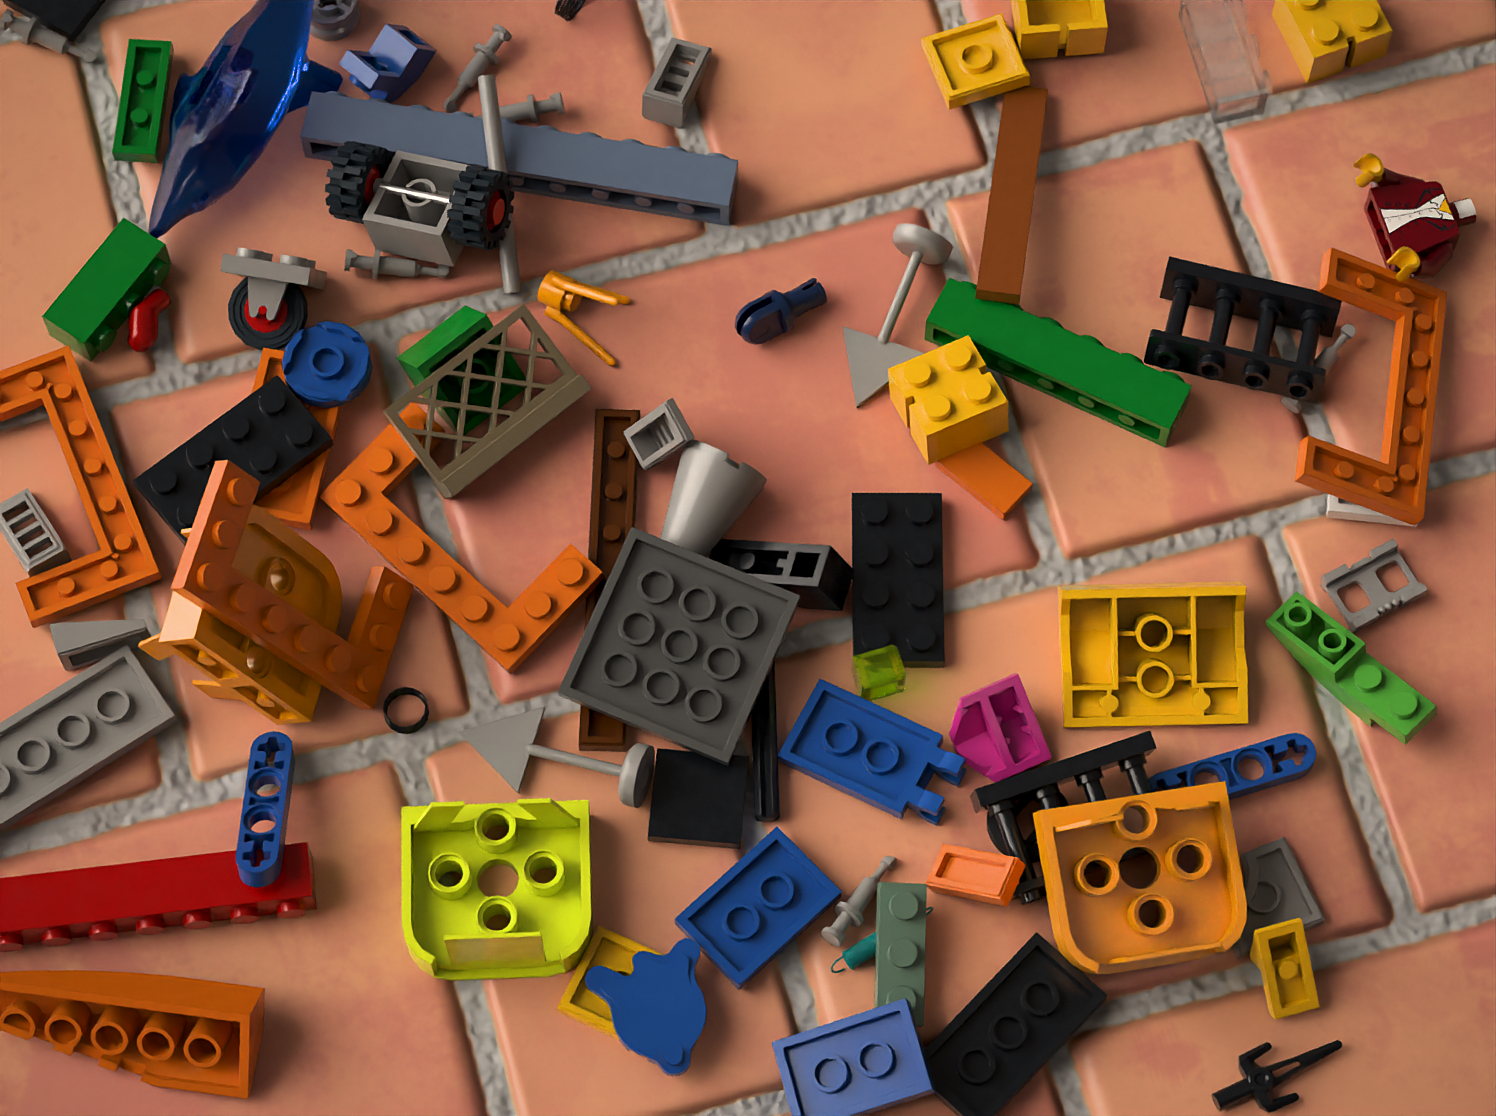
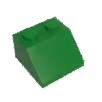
(444, 344)

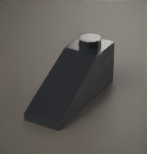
(805, 569)

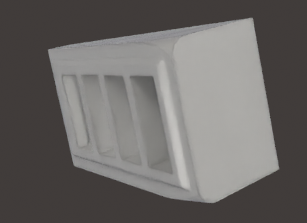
(671, 106)
(659, 435)
(48, 558)
(92, 641)

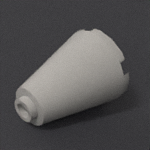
(708, 497)

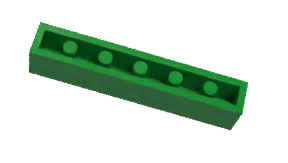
(1061, 362)

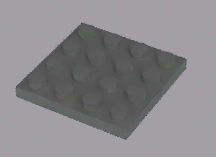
(679, 646)

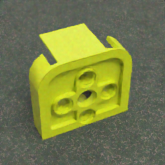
(547, 920)

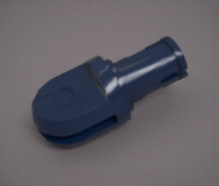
(777, 311)

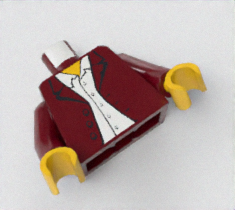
(1411, 219)

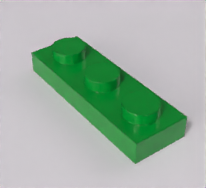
(143, 101)

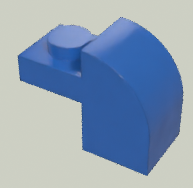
(390, 64)

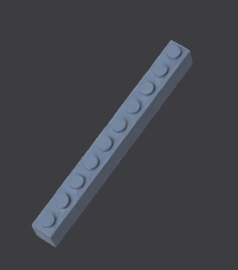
(536, 158)

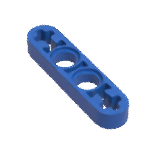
(1226, 766)
(260, 808)

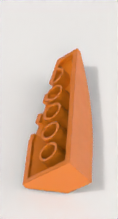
(154, 1025)

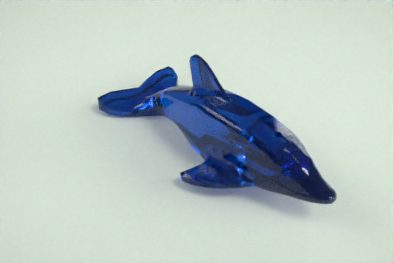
(235, 107)

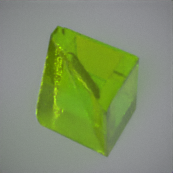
(878, 673)

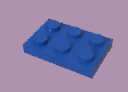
(758, 908)
(855, 1064)

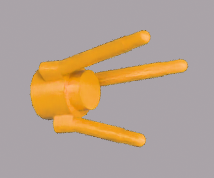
(564, 294)

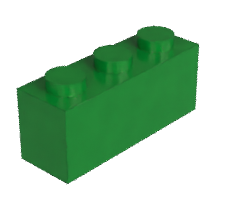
(107, 290)

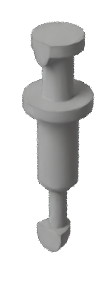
(34, 32)
(484, 56)
(531, 108)
(391, 266)
(1325, 360)
(850, 912)

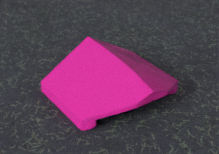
(998, 730)

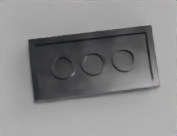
(263, 435)
(898, 576)
(1010, 1030)

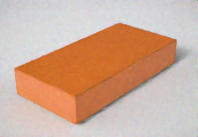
(986, 478)
(975, 874)

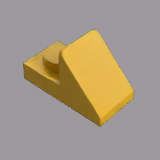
(1285, 968)

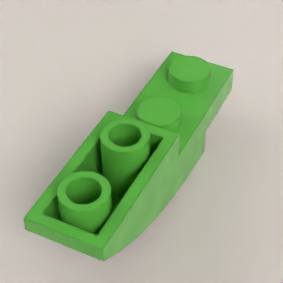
(1347, 671)

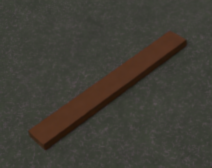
(610, 522)

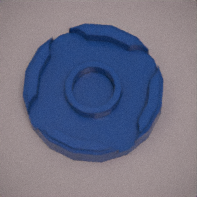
(327, 364)

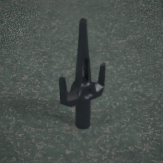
(1260, 1081)

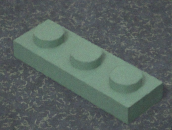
(901, 945)

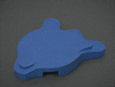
(656, 1007)

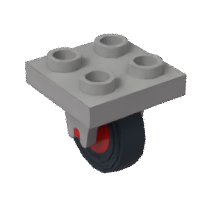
(268, 303)

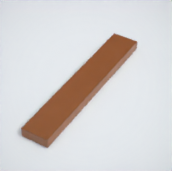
(1011, 195)

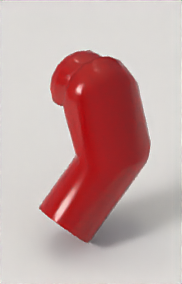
(144, 320)

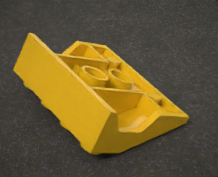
(1153, 654)

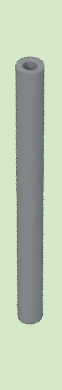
(497, 161)

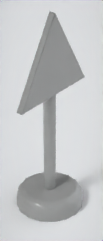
(872, 356)
(511, 742)

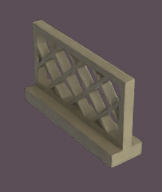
(510, 432)

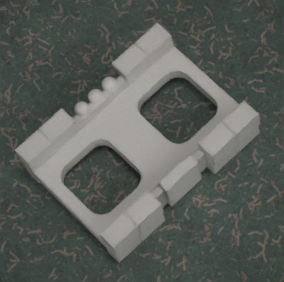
(1365, 575)

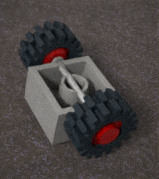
(419, 202)

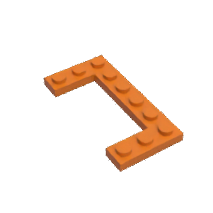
(1400, 479)
(124, 555)
(206, 578)
(502, 632)

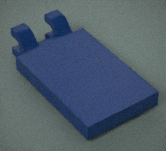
(870, 753)

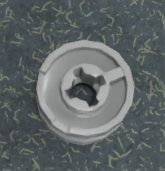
(334, 21)

